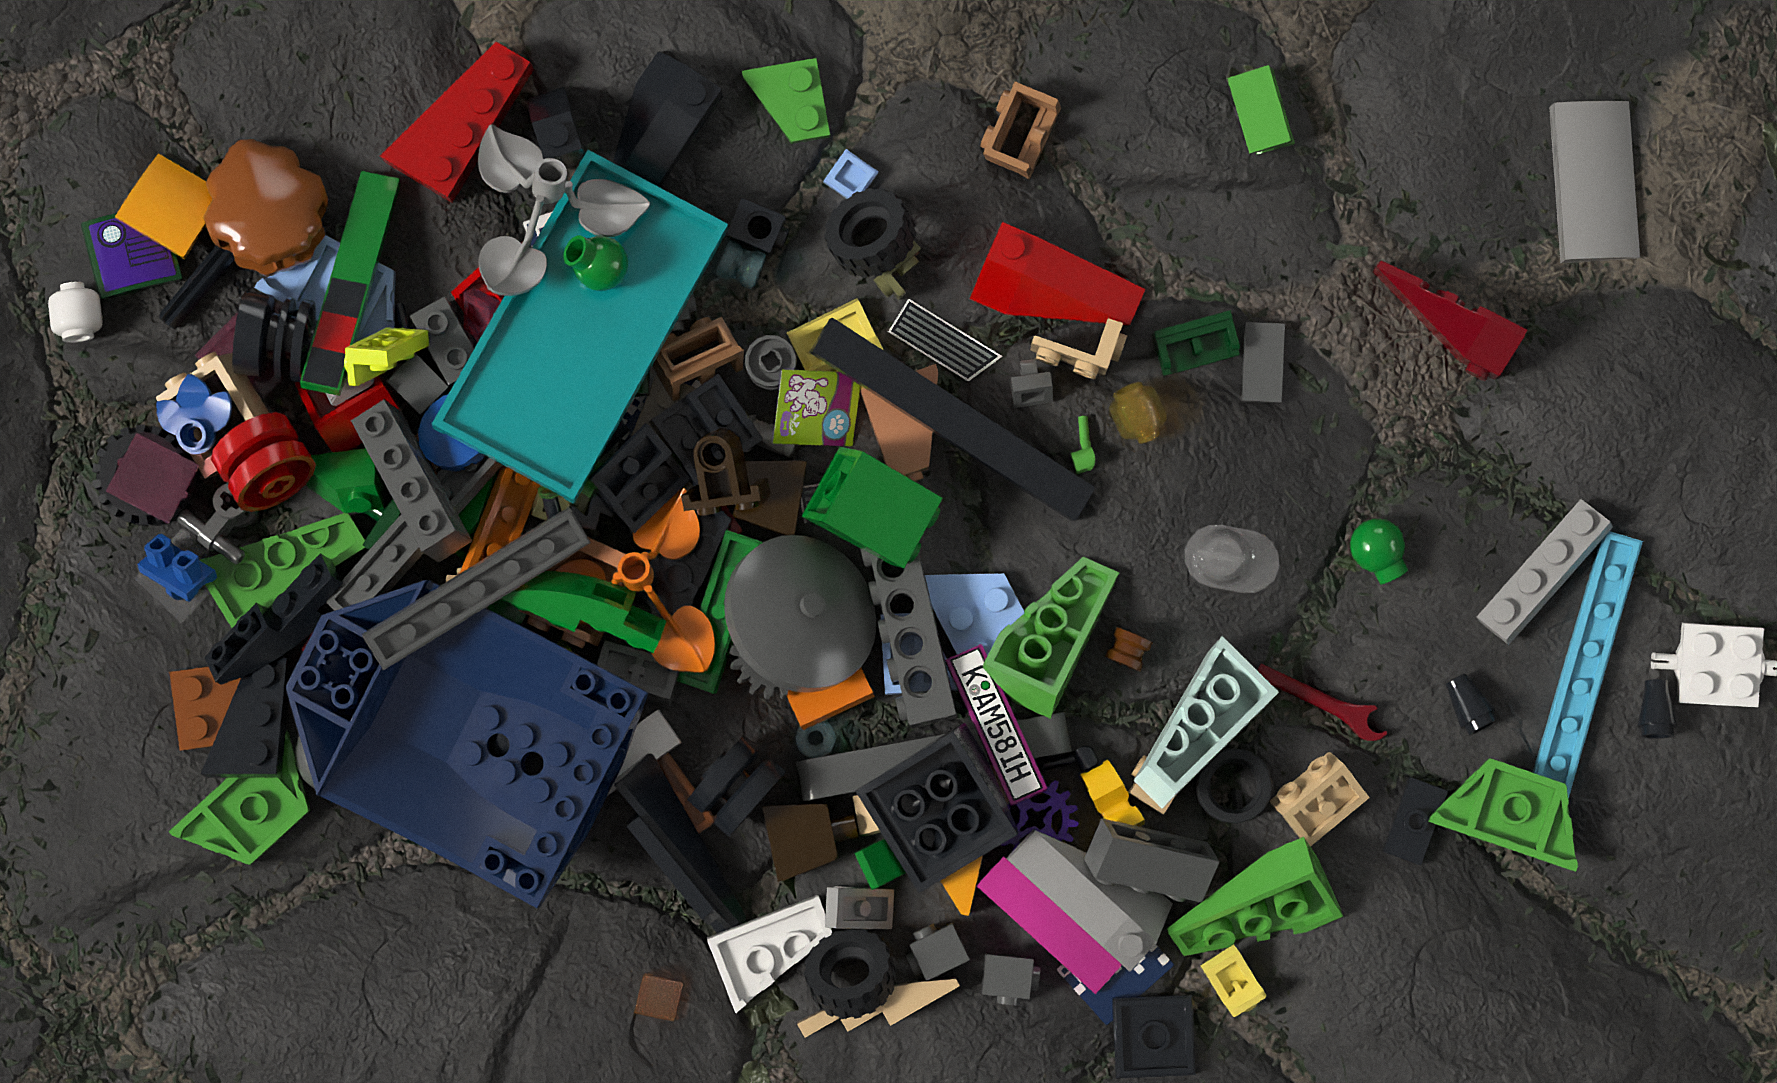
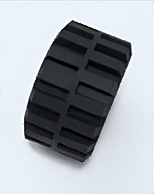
(108, 466)

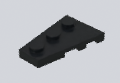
(681, 579)
(254, 727)

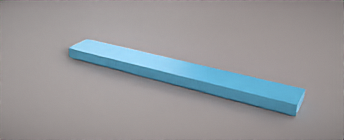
(1587, 658)

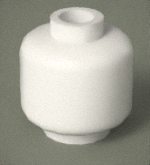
(75, 312)

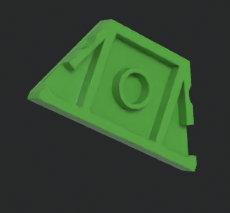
(1513, 812)
(247, 813)

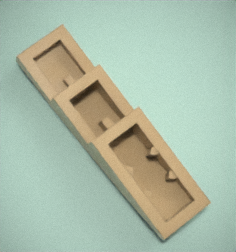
(904, 1001)

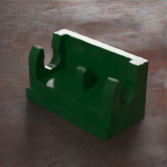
(1196, 343)

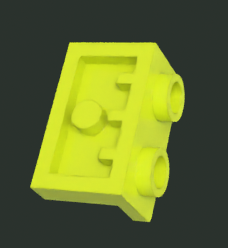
(382, 352)

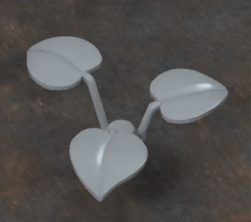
(512, 160)

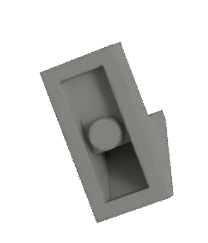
(859, 908)

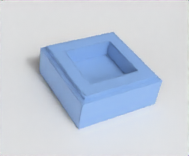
(850, 175)

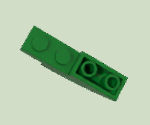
(573, 597)

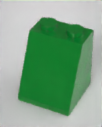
(873, 507)

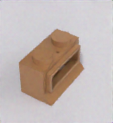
(1009, 107)
(699, 366)

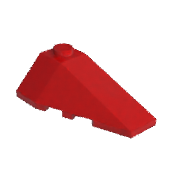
(1045, 281)

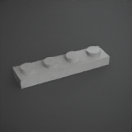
(1544, 571)

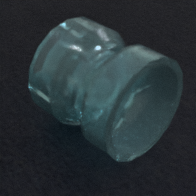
(741, 264)

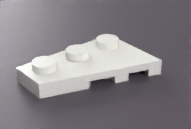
(766, 947)

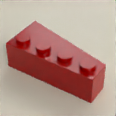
(447, 137)

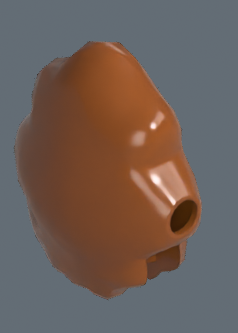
(265, 207)

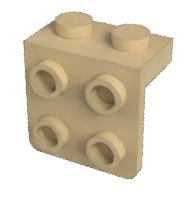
(1084, 363)

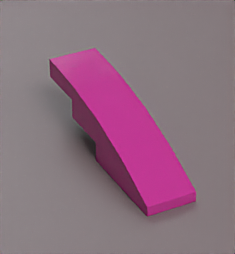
(1049, 925)

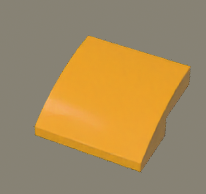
(167, 206)

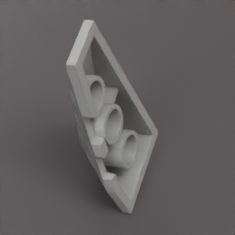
(1114, 916)

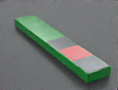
(350, 282)

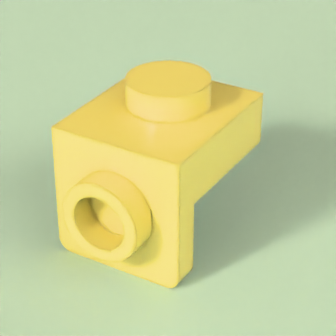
(1233, 981)

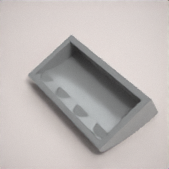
(1594, 181)

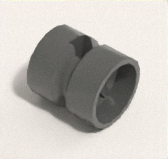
(766, 360)

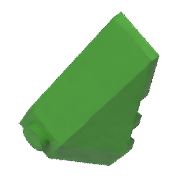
(1045, 644)
(1270, 896)

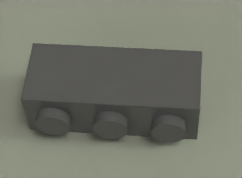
(1151, 861)

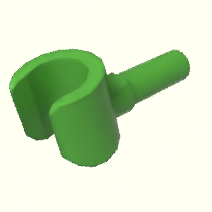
(1083, 459)

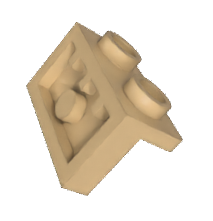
(1319, 798)

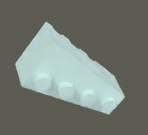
(1209, 715)

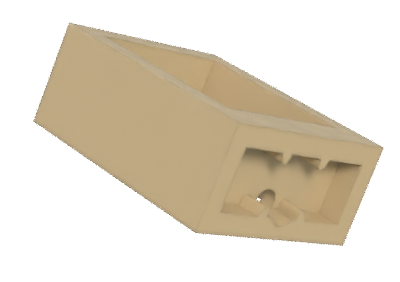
(238, 387)

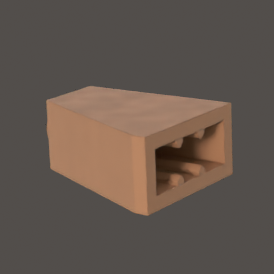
(901, 439)

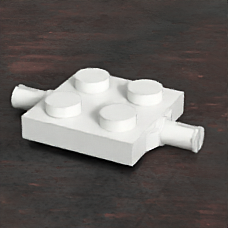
(1718, 664)

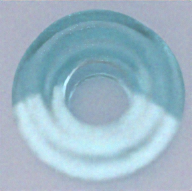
(816, 751)

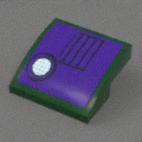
(126, 259)

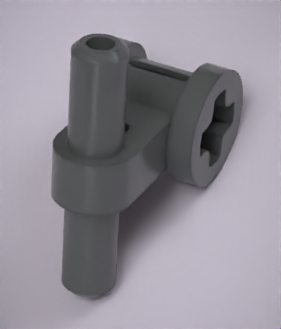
(214, 532)

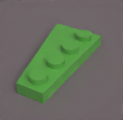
(278, 561)

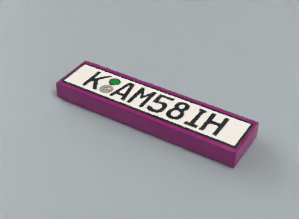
(996, 726)

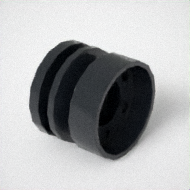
(271, 336)

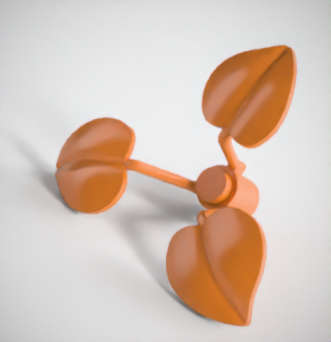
(688, 635)

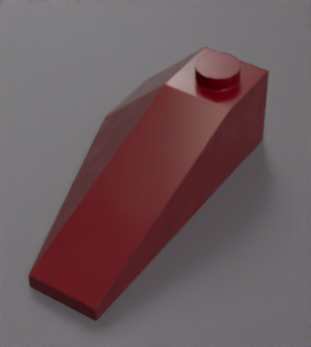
(1472, 336)

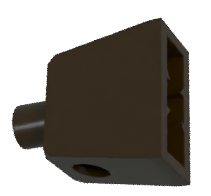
(780, 508)
(804, 836)

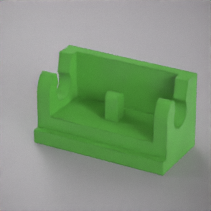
(1261, 110)

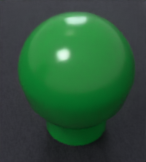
(597, 261)
(1379, 548)

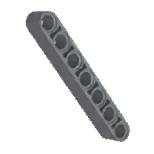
(853, 769)

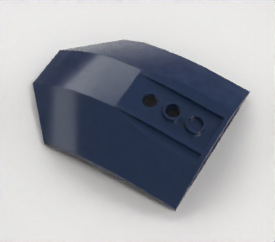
(417, 736)

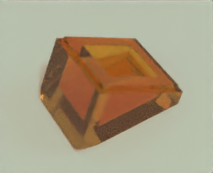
(658, 997)

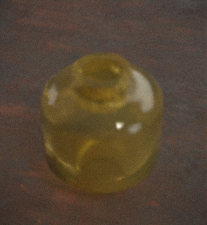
(1137, 412)

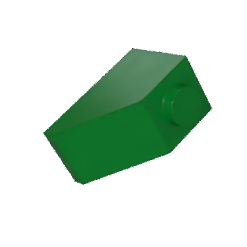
(348, 481)
(879, 863)

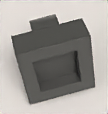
(1031, 386)

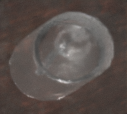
(1231, 558)

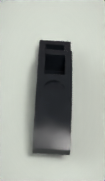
(271, 632)

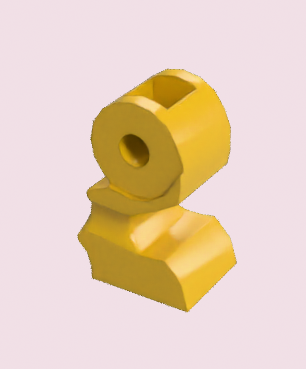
(1111, 795)

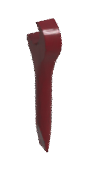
(1352, 714)

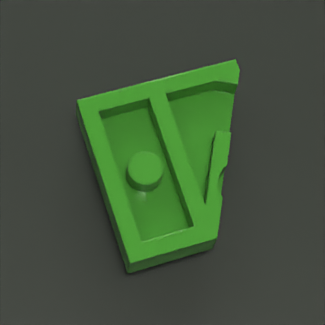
(792, 98)

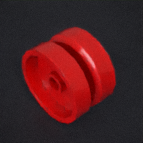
(263, 461)

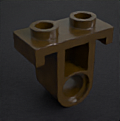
(722, 480)

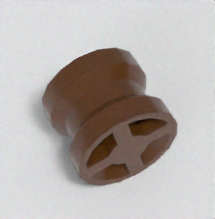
(1128, 649)

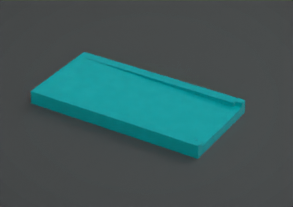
(571, 358)

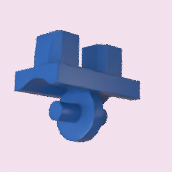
(175, 569)

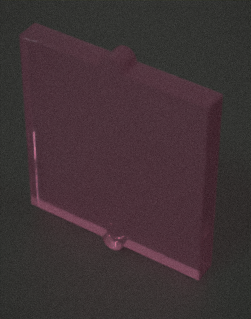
(152, 478)

